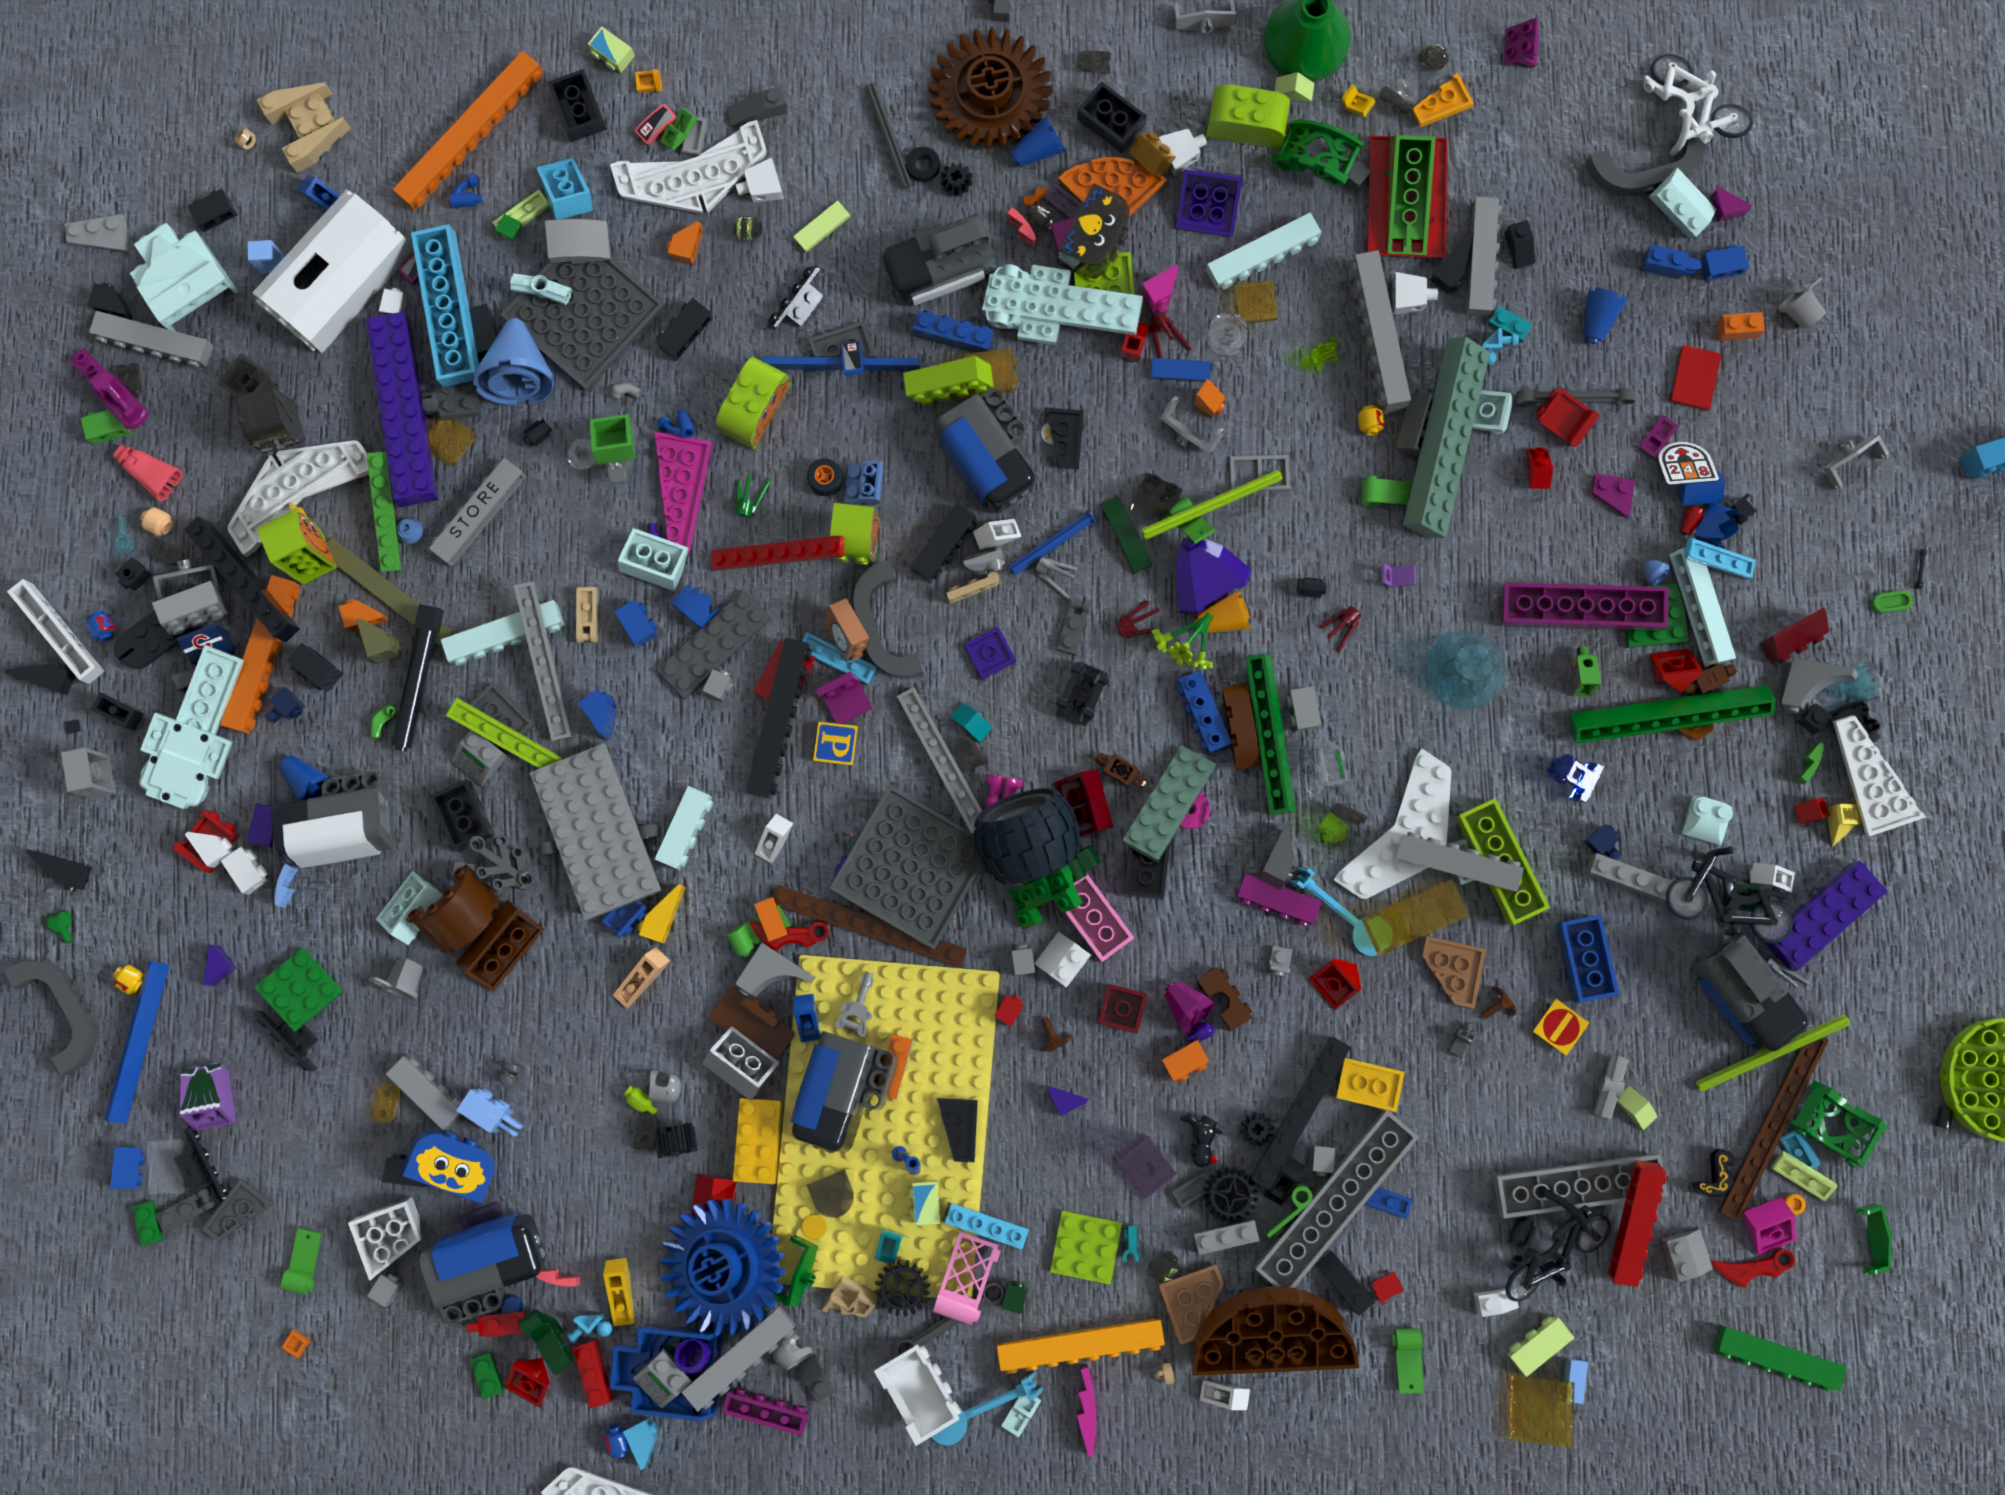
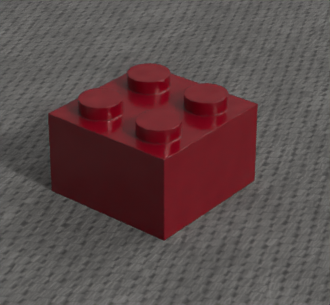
(1122, 1008)

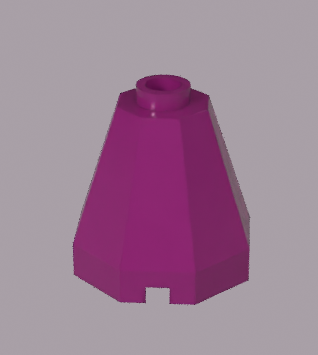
(1187, 1005)

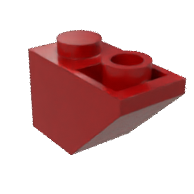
(1134, 344)
(1539, 468)

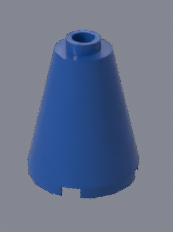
(1037, 145)
(1601, 313)
(302, 778)

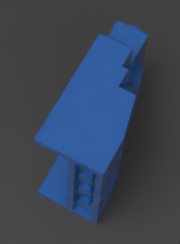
(630, 1359)

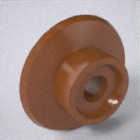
(1697, 733)

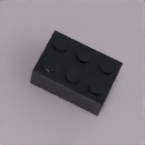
(577, 105)
(1111, 117)
(461, 814)
(1144, 876)

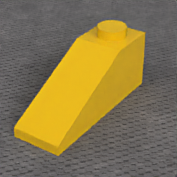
(660, 918)
(619, 1291)

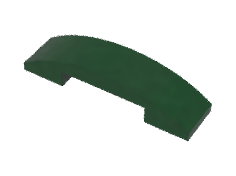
(1126, 534)

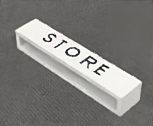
(55, 631)

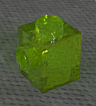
(1332, 829)

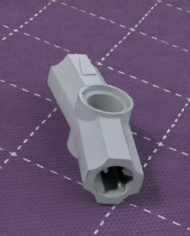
(1611, 1086)

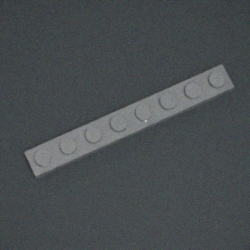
(542, 660)
(940, 756)

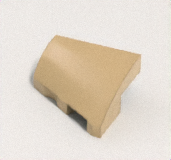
(851, 1298)

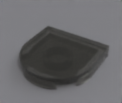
(832, 1194)

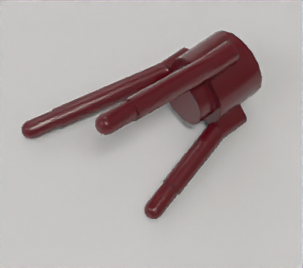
(1162, 323)
(1348, 618)
(1127, 625)

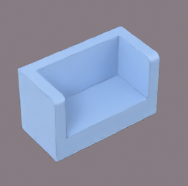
(264, 255)

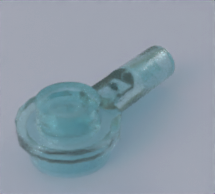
(124, 544)

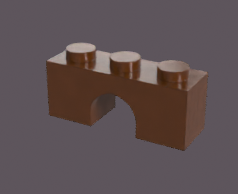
(1236, 1011)

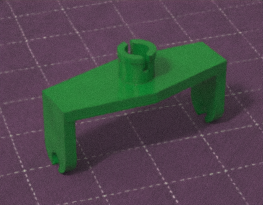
(1879, 1238)
(802, 1274)

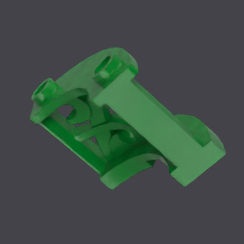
(1290, 160)
(1818, 1101)

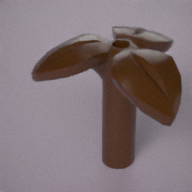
(1504, 1002)
(1054, 1040)

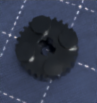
(675, 1139)

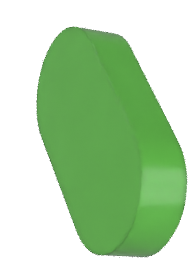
(1891, 602)

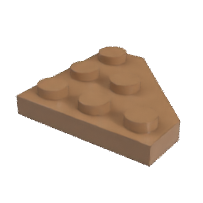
(1456, 968)
(1191, 1300)

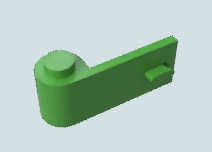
(1380, 491)
(1195, 529)
(744, 938)
(1302, 1198)
(303, 1262)
(1408, 1360)

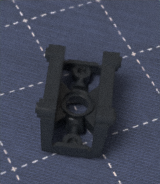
(1072, 688)

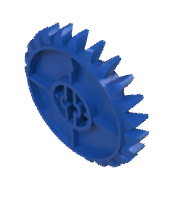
(750, 1270)

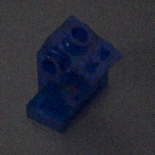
(1563, 769)

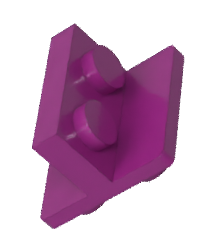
(1522, 43)

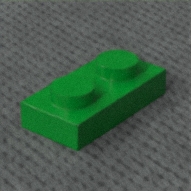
(147, 1223)
(487, 1375)

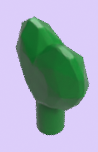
(60, 925)

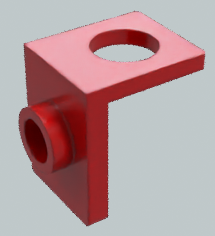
(1386, 1287)

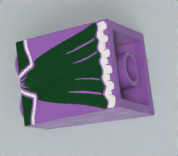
(206, 1097)

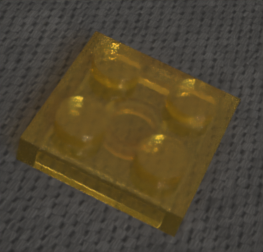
(1256, 301)
(450, 439)

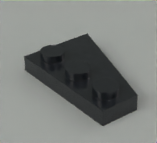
(1066, 435)
(960, 1125)

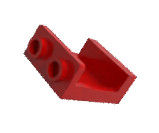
(1566, 416)
(210, 825)

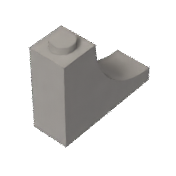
(1808, 679)
(767, 968)

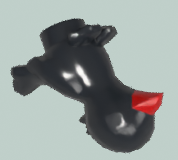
(1204, 1133)

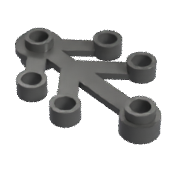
(502, 864)

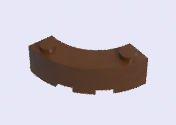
(1242, 727)

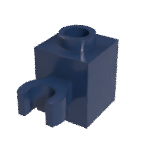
(285, 704)
(1603, 840)

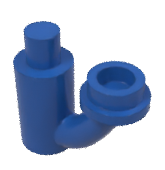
(461, 199)
(684, 422)
(912, 1163)

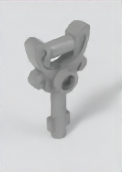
(857, 1009)

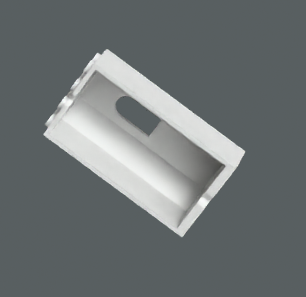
(361, 258)

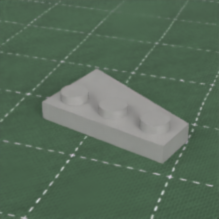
(99, 232)

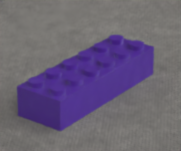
(1828, 914)

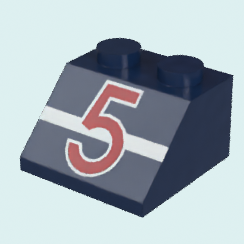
(211, 635)

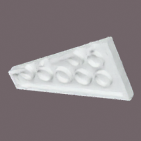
(1876, 787)

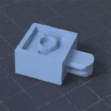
(488, 1112)

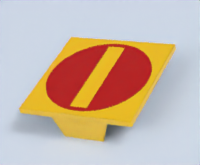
(1561, 1027)

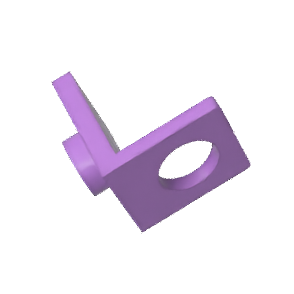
(1399, 575)

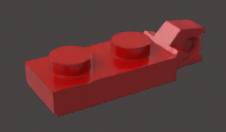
(497, 1324)

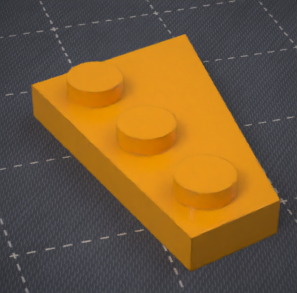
(1445, 102)

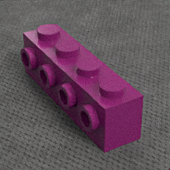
(766, 1412)

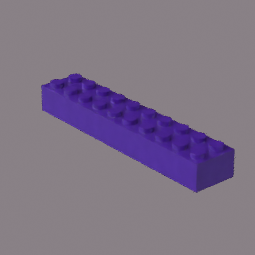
(401, 409)

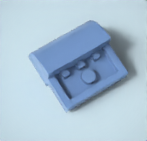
(864, 483)

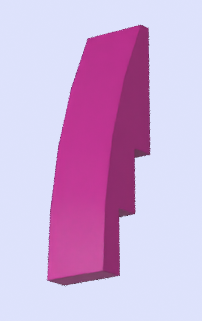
(1087, 1417)

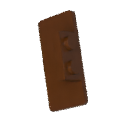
(752, 1021)

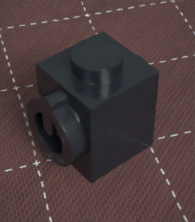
(132, 574)

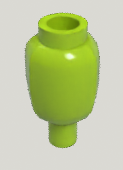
(639, 1100)

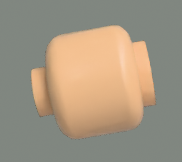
(156, 521)

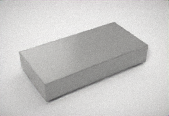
(694, 141)

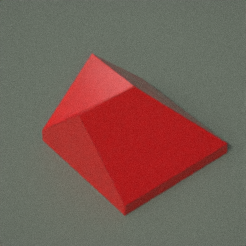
(1676, 668)
(1337, 981)
(713, 1188)
(529, 1380)

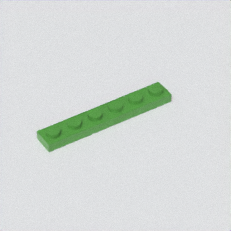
(384, 511)

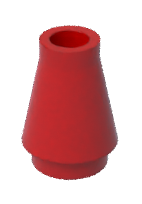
(1691, 520)

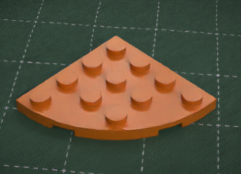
(1116, 175)

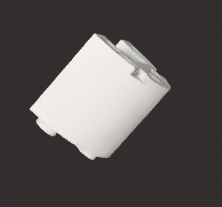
(919, 1393)

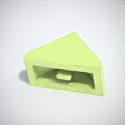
(1295, 87)
(1637, 1107)

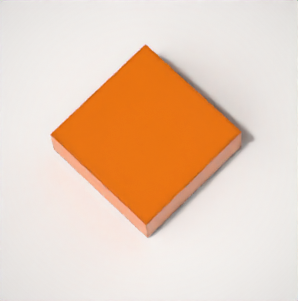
(295, 1343)

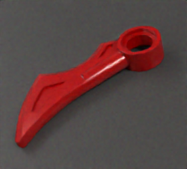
(795, 935)
(1744, 1272)

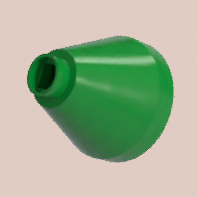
(1307, 38)

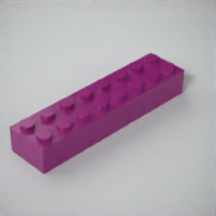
(1585, 606)

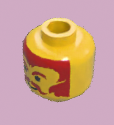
(1371, 420)
(128, 979)

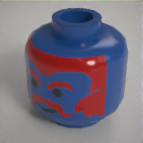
(100, 626)
(615, 1442)

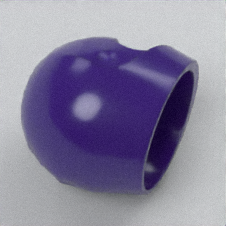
(692, 1355)

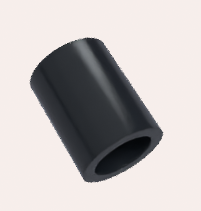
(1944, 1118)

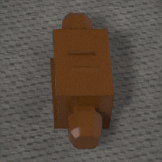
(1711, 678)
(1103, 760)

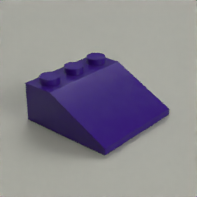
(1209, 201)

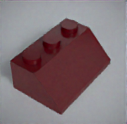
(1796, 637)
(1087, 800)

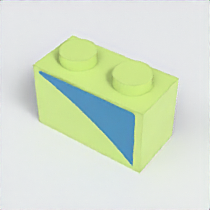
(611, 50)
(926, 1203)

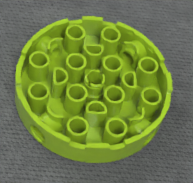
(1974, 1078)

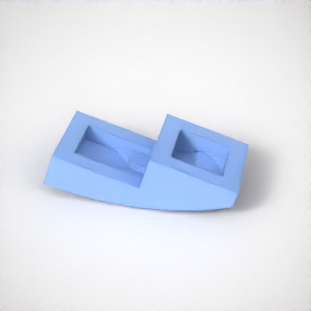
(283, 892)

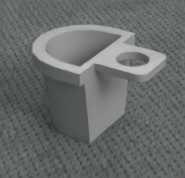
(1803, 305)
(402, 979)

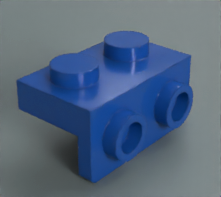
(622, 918)

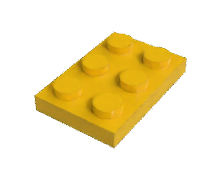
(1370, 1084)

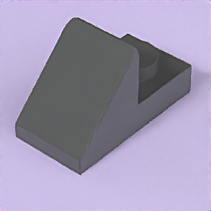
(815, 1378)

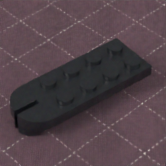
(147, 641)

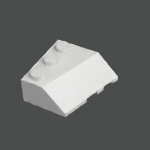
(386, 1234)

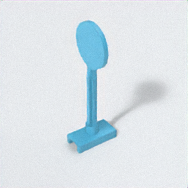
(1359, 934)
(957, 1430)

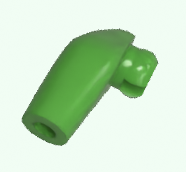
(380, 718)

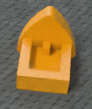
(648, 81)

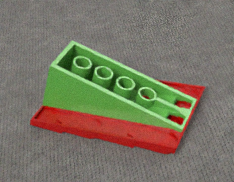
(1408, 211)

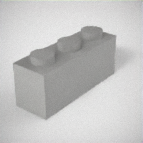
(1226, 1236)

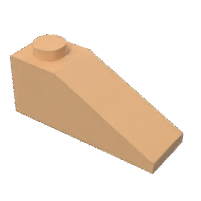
(641, 977)

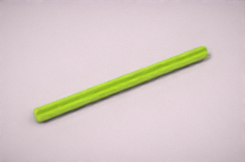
(1211, 504)
(1766, 1056)

